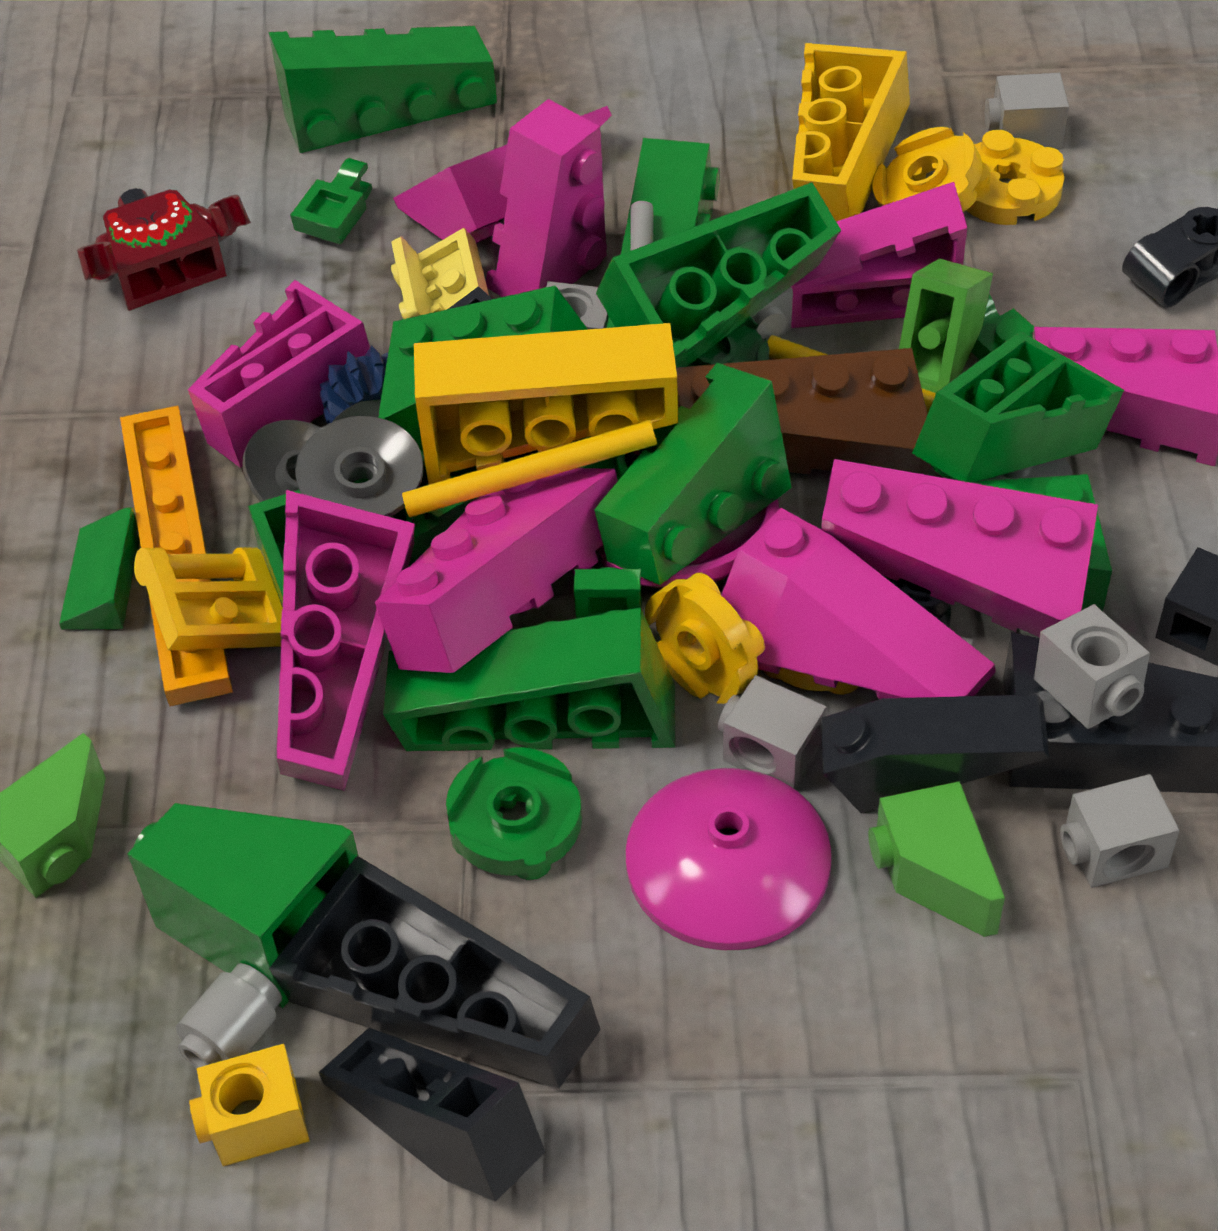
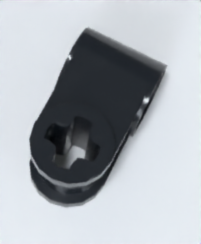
(1176, 257)

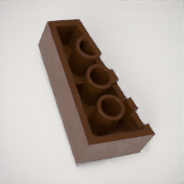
(838, 407)

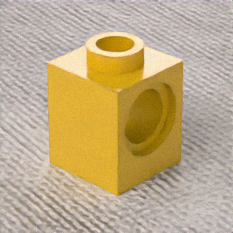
(269, 1127)

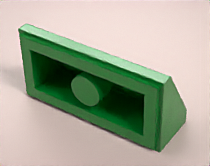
(101, 573)

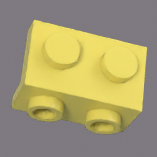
(438, 274)

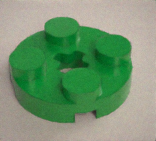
(522, 845)

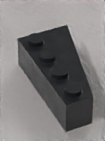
(1164, 735)
(430, 977)

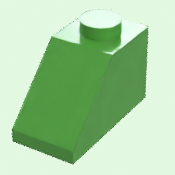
(944, 319)
(52, 816)
(938, 856)

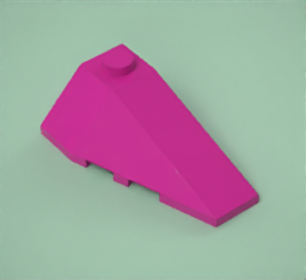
(466, 193)
(843, 619)

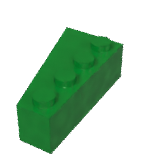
(539, 685)

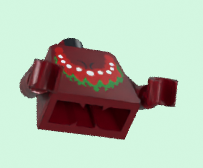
(161, 244)

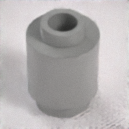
(228, 1017)

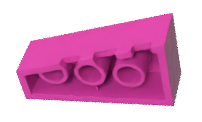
(966, 541)
(492, 566)
(332, 631)

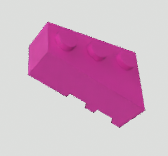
(553, 202)
(875, 257)
(275, 370)
(1165, 381)

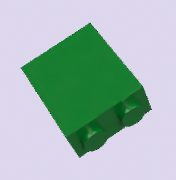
(237, 880)

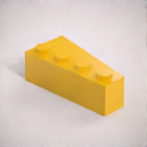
(848, 121)
(538, 392)

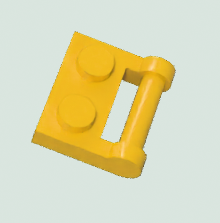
(212, 612)

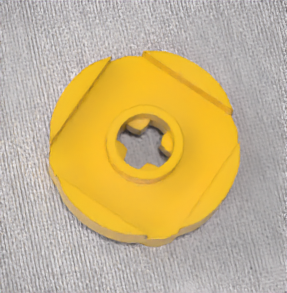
(930, 150)
(1034, 174)
(704, 638)

